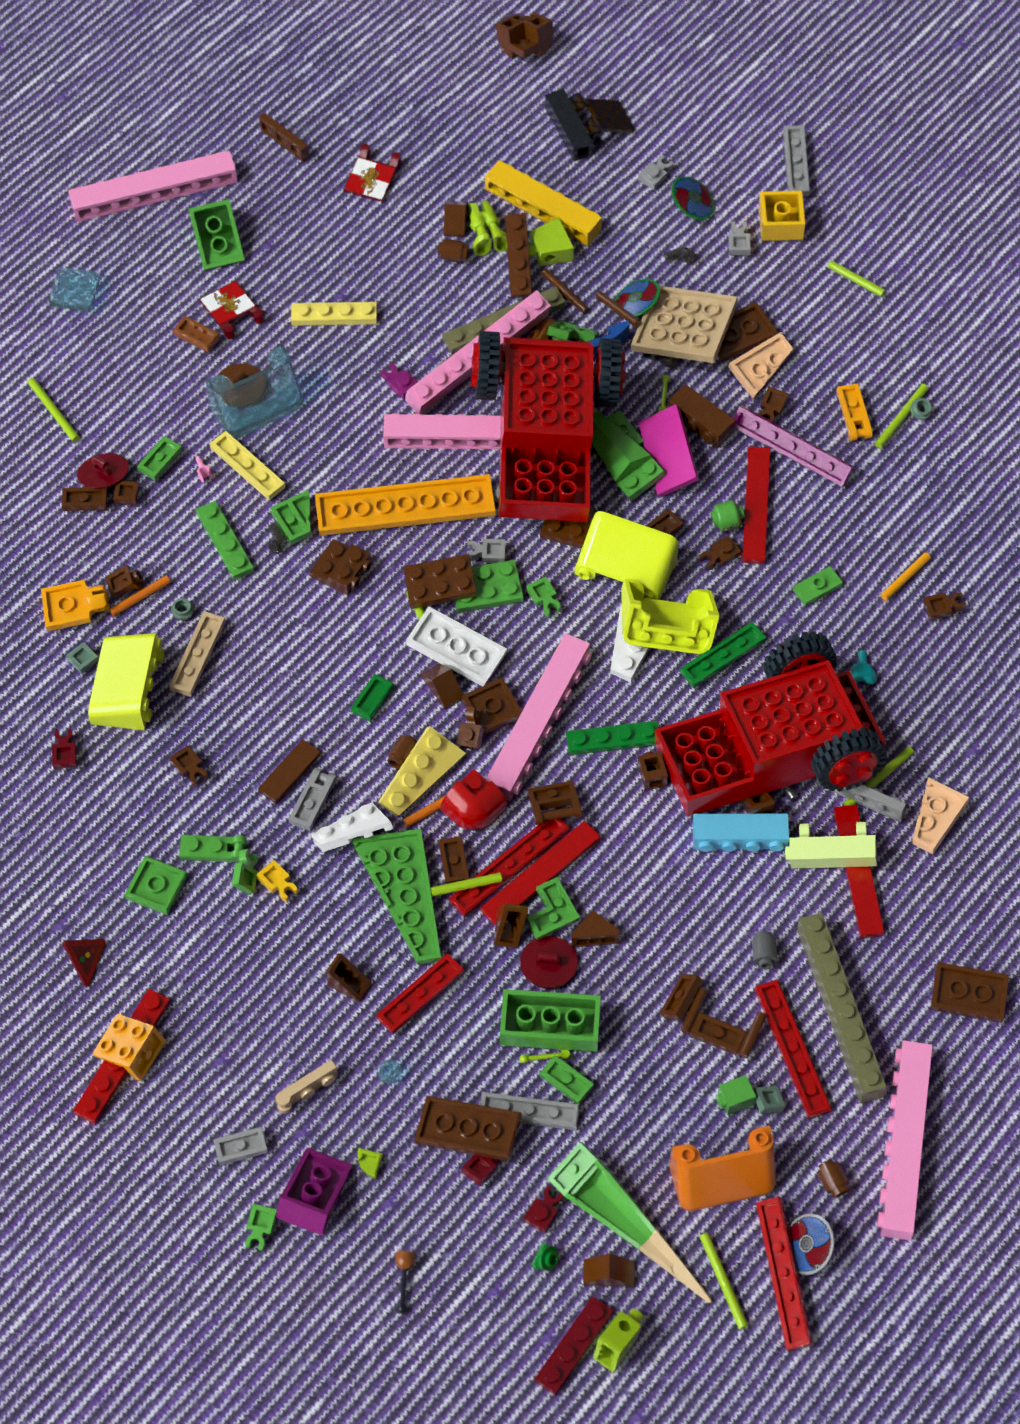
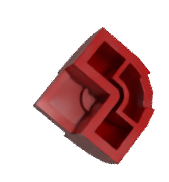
(474, 802)

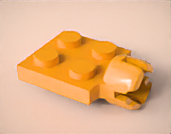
(72, 604)

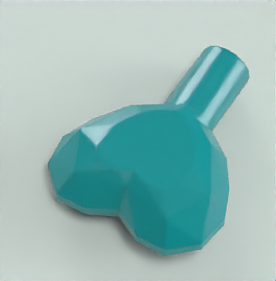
(862, 671)

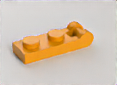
(854, 411)

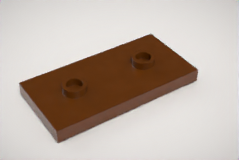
(468, 1128)

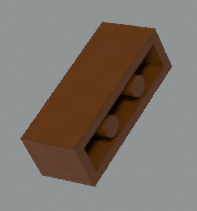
(703, 416)

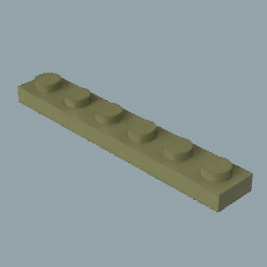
(460, 336)

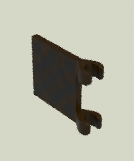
(606, 114)

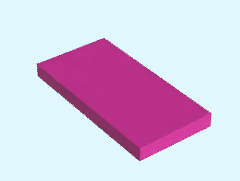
(670, 448)

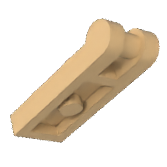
(306, 1086)

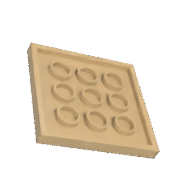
(685, 324)

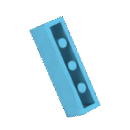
(740, 832)

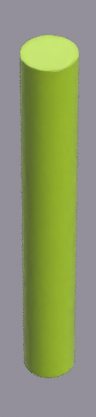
(856, 278)
(466, 884)

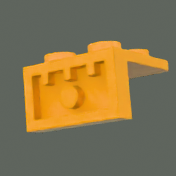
(130, 1045)

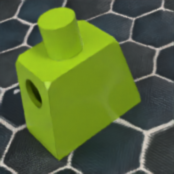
(550, 244)
(618, 1339)

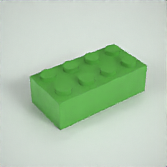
(550, 1020)

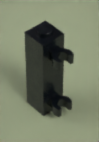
(570, 125)

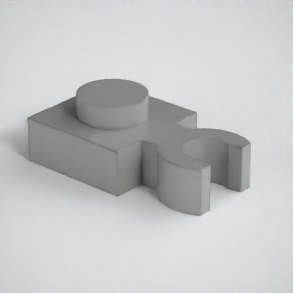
(654, 174)
(739, 240)
(491, 550)

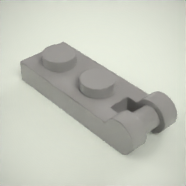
(312, 799)

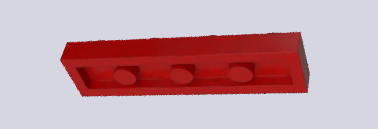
(420, 993)

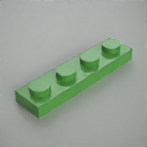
(224, 540)

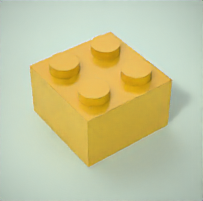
(781, 215)

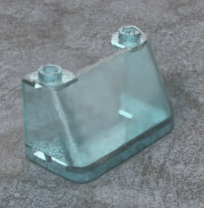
(256, 399)

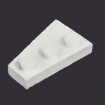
(626, 657)

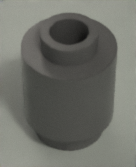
(764, 949)

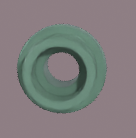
(925, 405)
(179, 604)

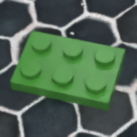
(495, 586)

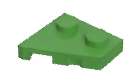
(294, 517)

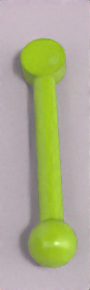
(666, 378)
(565, 1054)

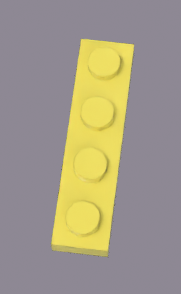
(333, 313)
(247, 465)

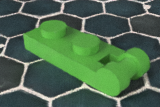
(211, 848)

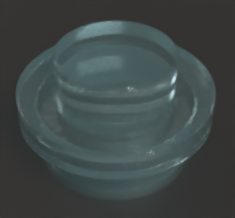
(389, 1071)

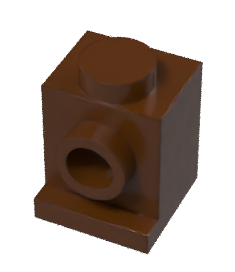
(658, 776)

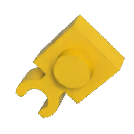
(275, 879)

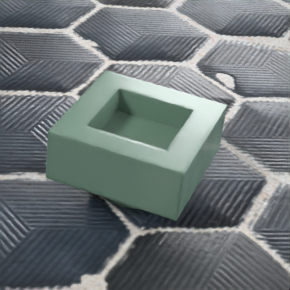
(82, 658)
(769, 1099)

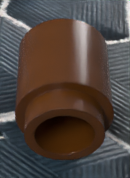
(453, 250)
(401, 750)
(833, 1178)

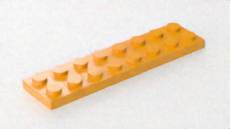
(404, 504)

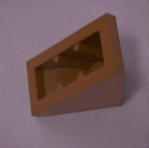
(455, 218)
(443, 685)
(759, 804)
(509, 925)
(595, 932)
(347, 978)
(608, 1271)

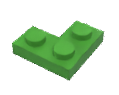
(564, 331)
(558, 910)

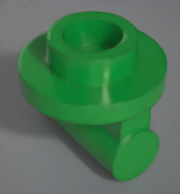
(546, 1258)

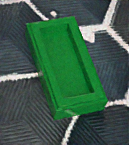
(372, 697)

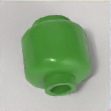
(727, 515)

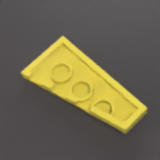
(421, 769)

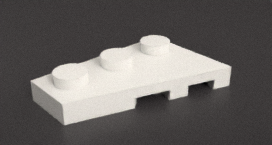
(359, 823)

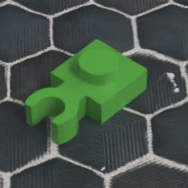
(543, 593)
(244, 874)
(261, 1222)

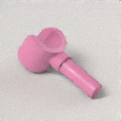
(203, 470)

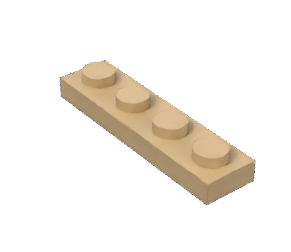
(197, 654)

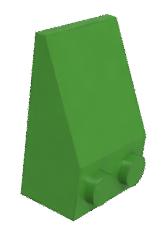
(216, 234)

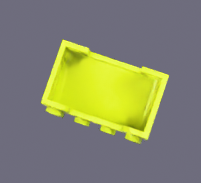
(124, 681)

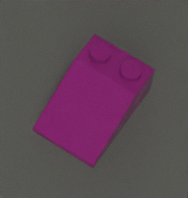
(313, 1191)

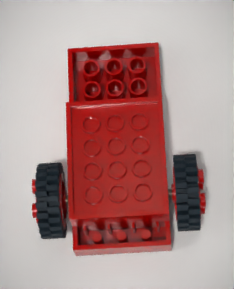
(546, 418)
(776, 732)

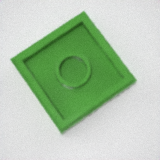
(156, 885)

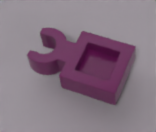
(398, 381)

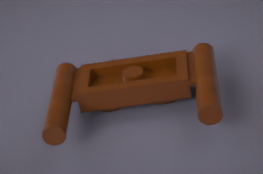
(720, 1033)

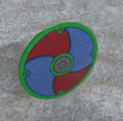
(692, 198)
(638, 296)

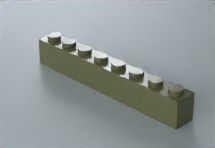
(841, 1008)

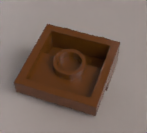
(341, 566)

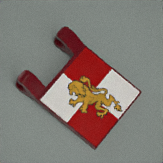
(370, 177)
(230, 305)

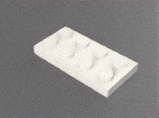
(456, 646)

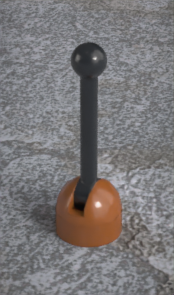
(405, 1261)

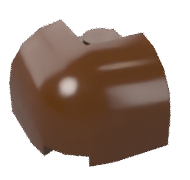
(525, 35)

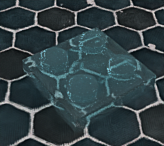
(74, 289)

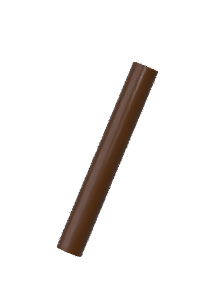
(565, 291)
(618, 309)

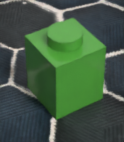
(735, 1095)

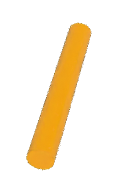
(905, 576)

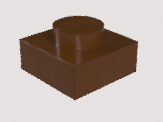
(126, 492)

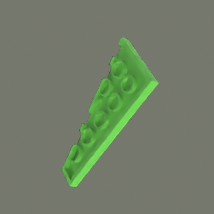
(401, 877)

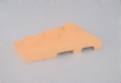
(760, 363)
(937, 815)

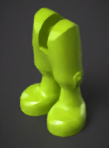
(479, 222)

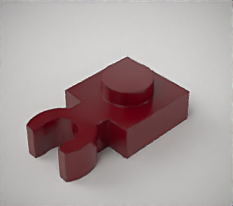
(64, 752)
(479, 1168)
(542, 1212)

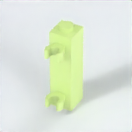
(832, 850)

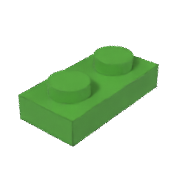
(159, 458)
(566, 1080)

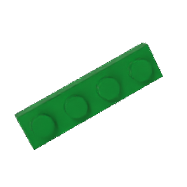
(722, 655)
(611, 738)

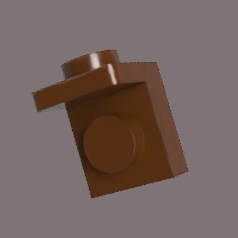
(123, 581)

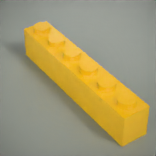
(542, 202)

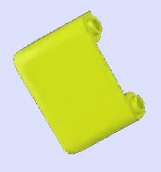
(627, 552)
(668, 624)

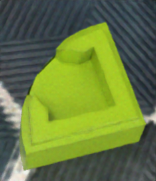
(369, 1162)

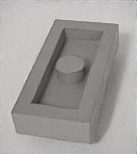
(240, 1146)

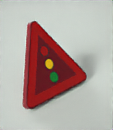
(84, 956)

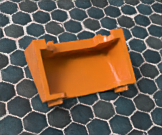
(726, 1177)

